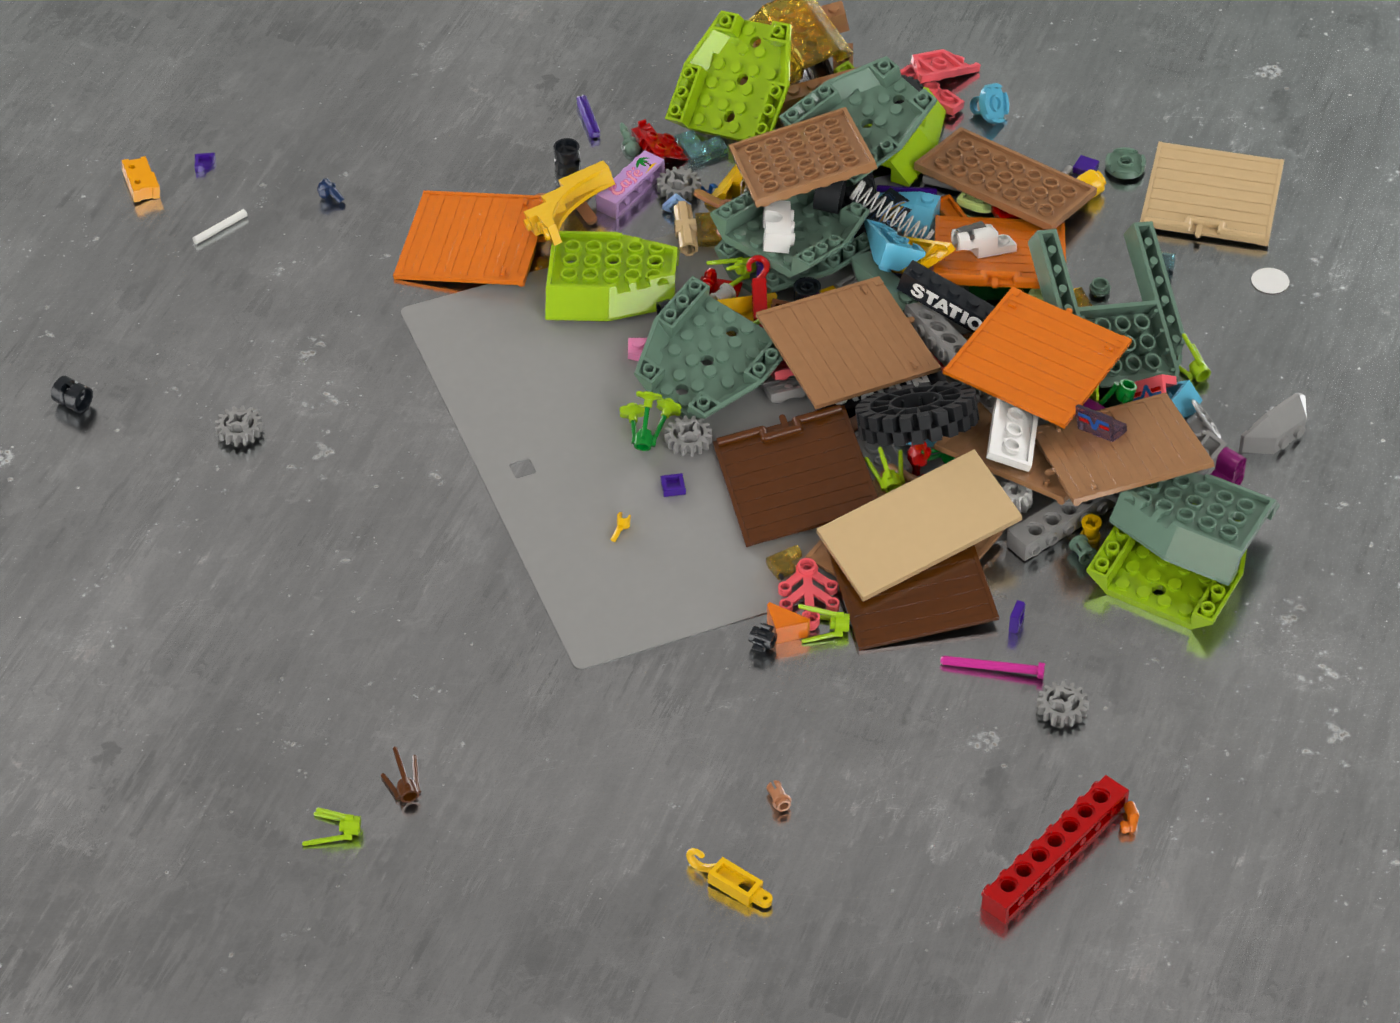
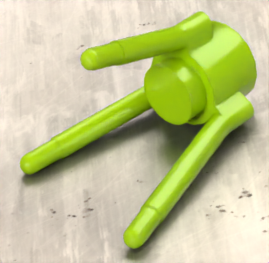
(739, 267)
(1198, 369)
(890, 479)
(838, 622)
(348, 824)

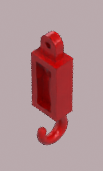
(759, 287)

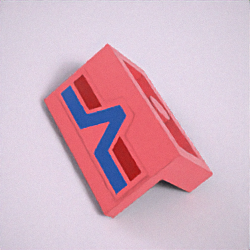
(1153, 386)

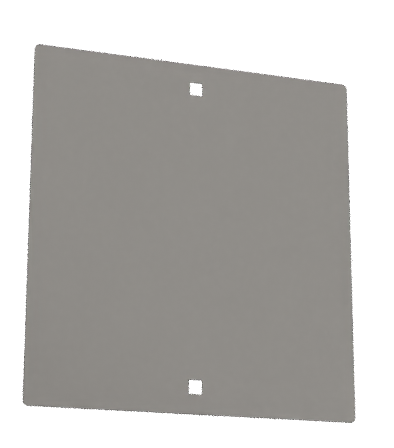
(555, 398)

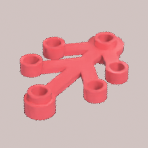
(808, 570)

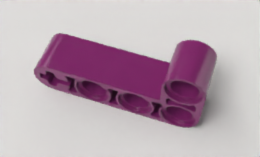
(1230, 466)

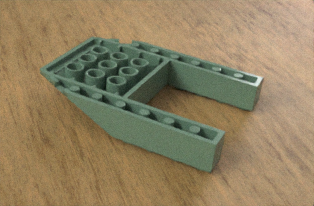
(1150, 324)

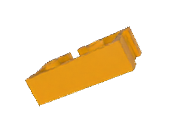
(140, 179)

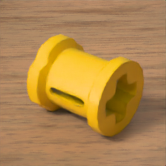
(1091, 525)

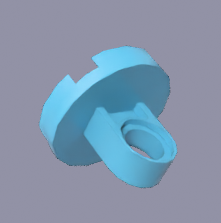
(992, 103)

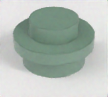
(1100, 287)

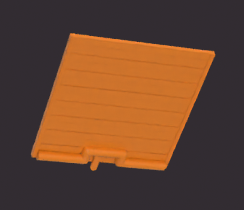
(469, 239)
(996, 271)
(1037, 357)

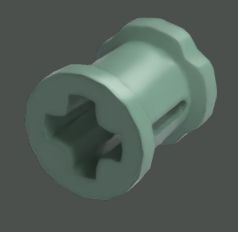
(1082, 549)

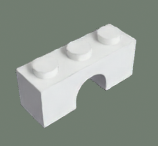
(778, 227)

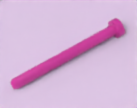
(995, 665)

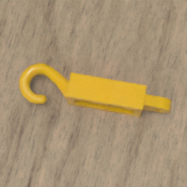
(727, 878)

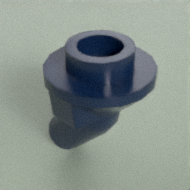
(327, 188)

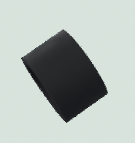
(830, 197)

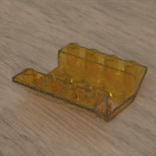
(812, 33)

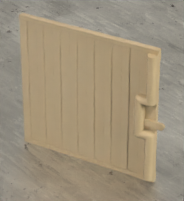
(1213, 193)

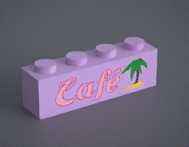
(630, 184)

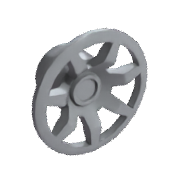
(1198, 421)

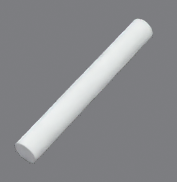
(219, 226)

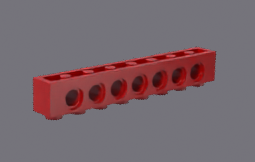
(1054, 849)

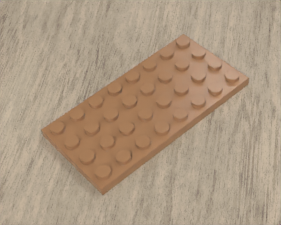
(1005, 179)

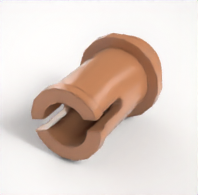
(780, 799)

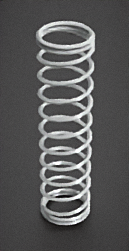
(860, 187)

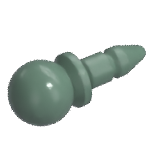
(631, 147)

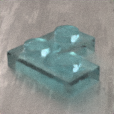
(700, 151)

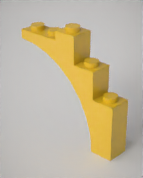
(559, 203)

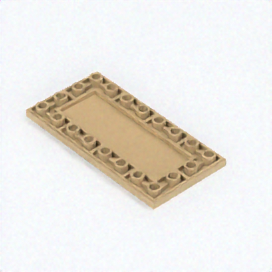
(919, 525)

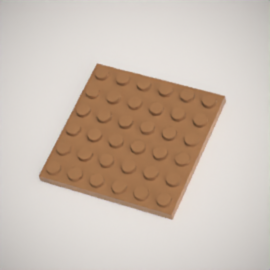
(802, 157)

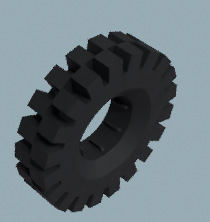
(917, 413)

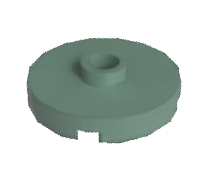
(1125, 163)

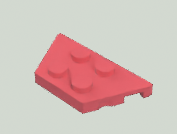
(940, 65)

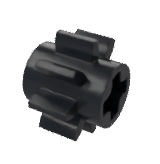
(762, 637)

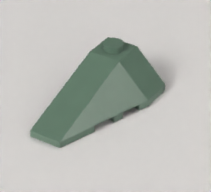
(866, 268)

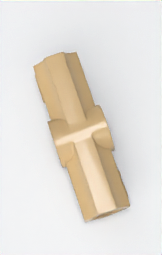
(685, 228)

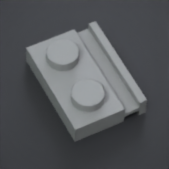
(781, 390)

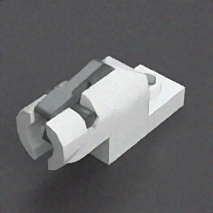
(982, 240)

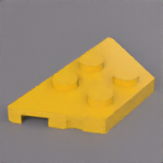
(934, 251)

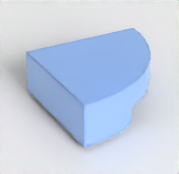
(668, 205)

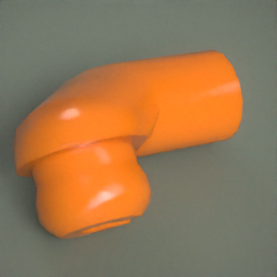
(1132, 818)

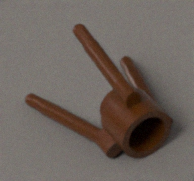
(407, 789)

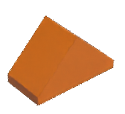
(787, 624)

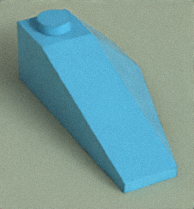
(924, 208)
(890, 249)
(1182, 395)

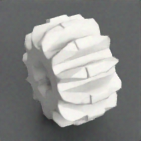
(1019, 495)

